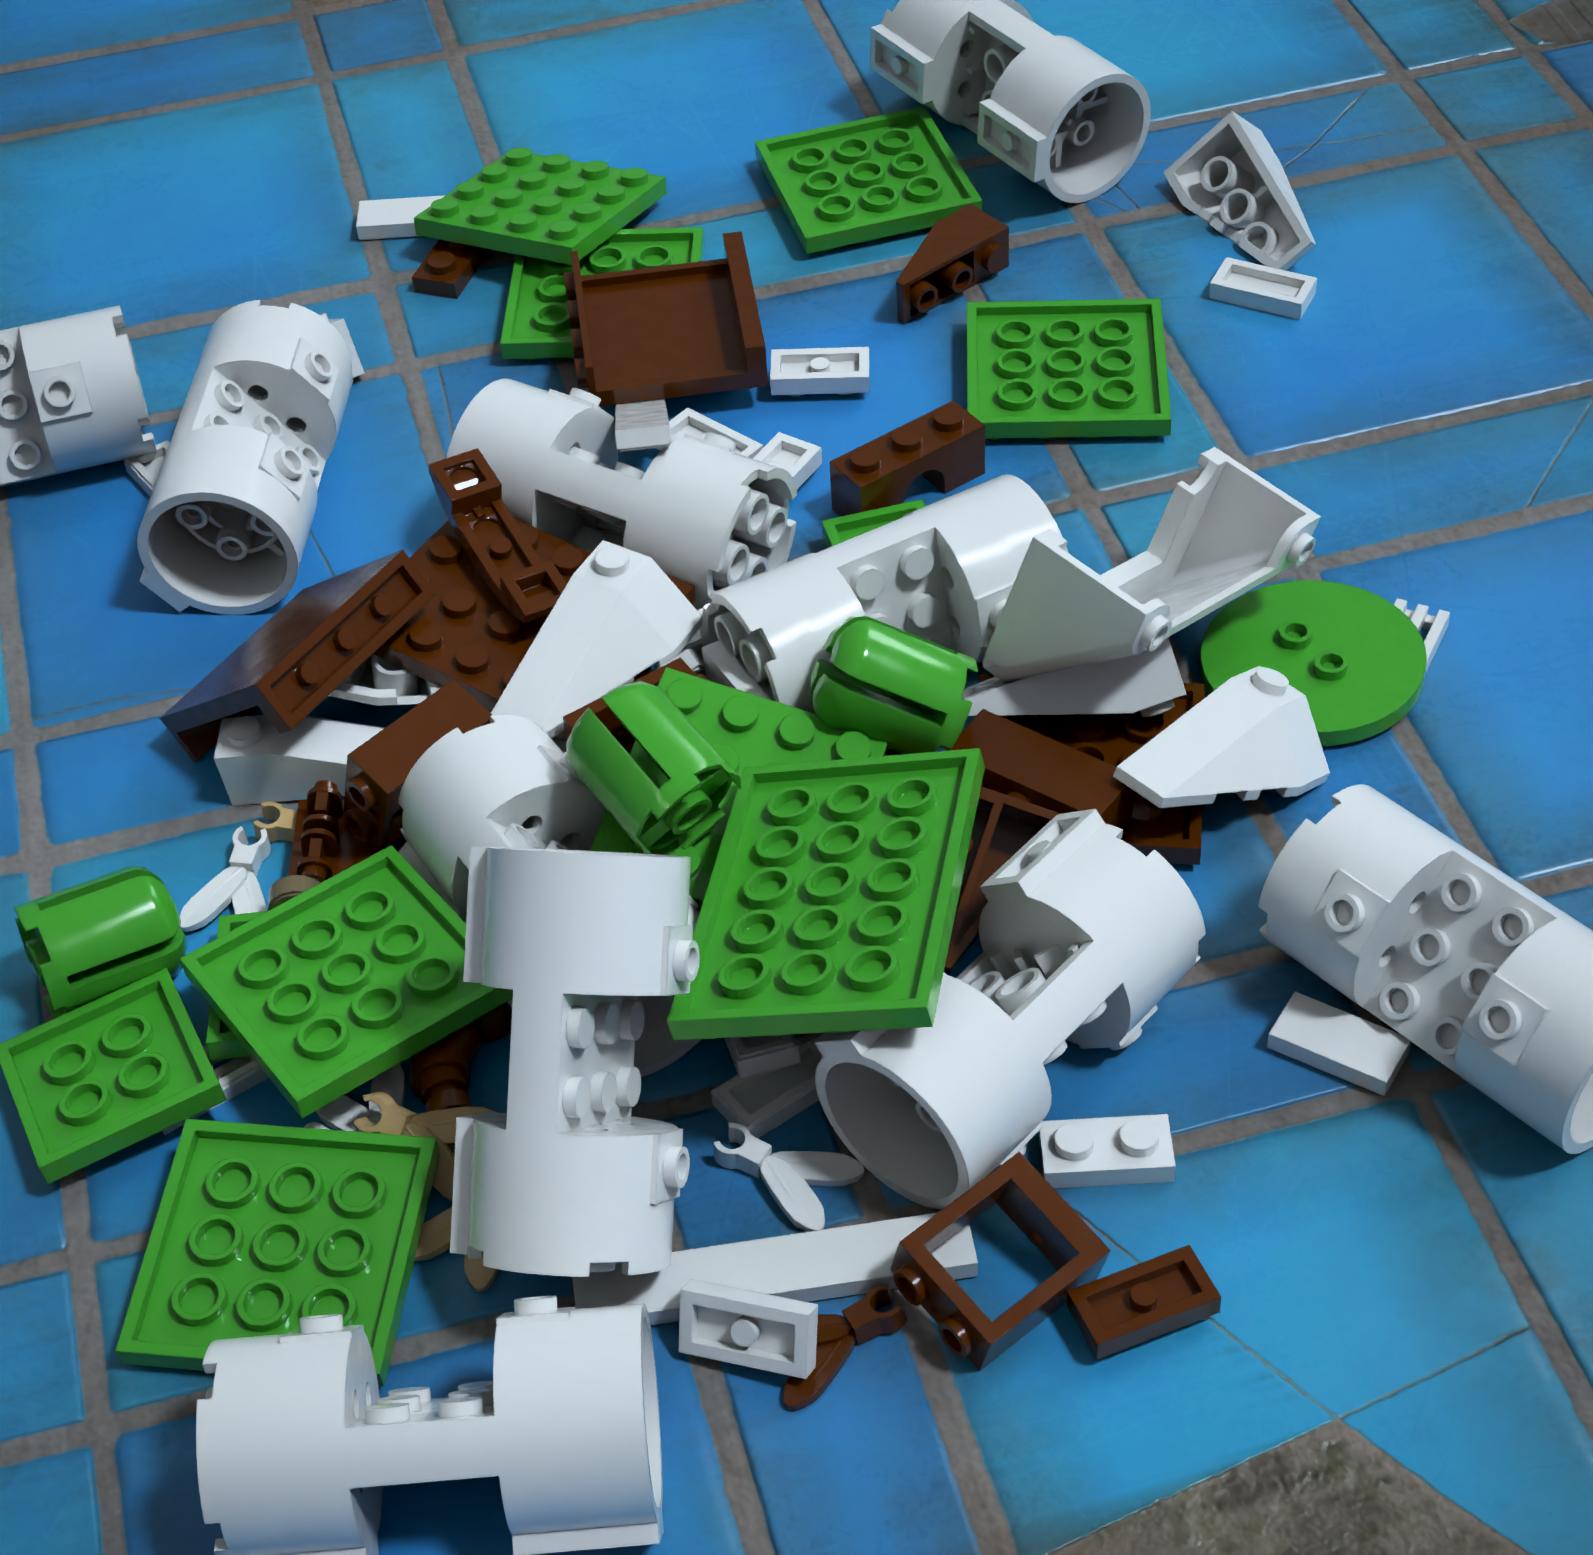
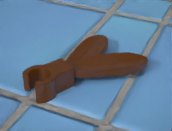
(837, 1340)

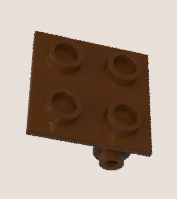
(321, 837)

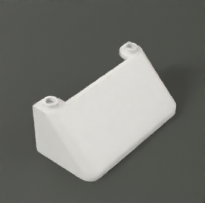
(1206, 551)

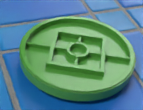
(1333, 643)

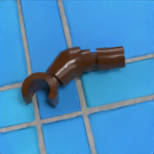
(442, 1070)

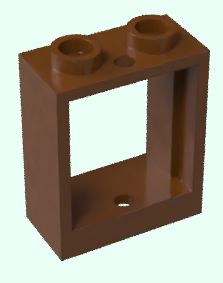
(384, 761)
(1044, 1220)

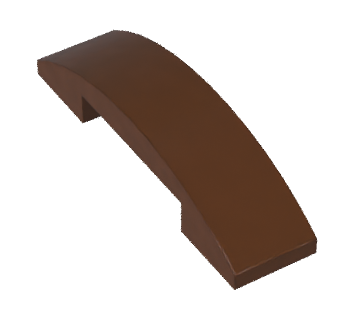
(493, 538)

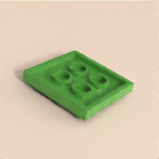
(108, 1075)

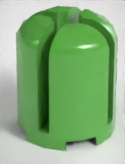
(891, 686)
(697, 775)
(101, 936)

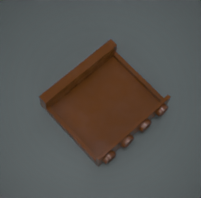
(667, 329)
(302, 651)

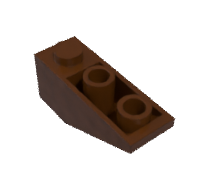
(951, 260)

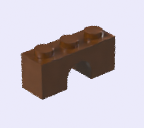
(940, 445)

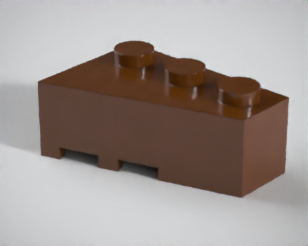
(998, 832)

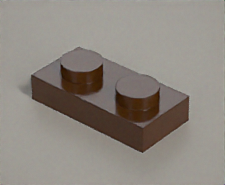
(448, 269)
(1143, 1301)

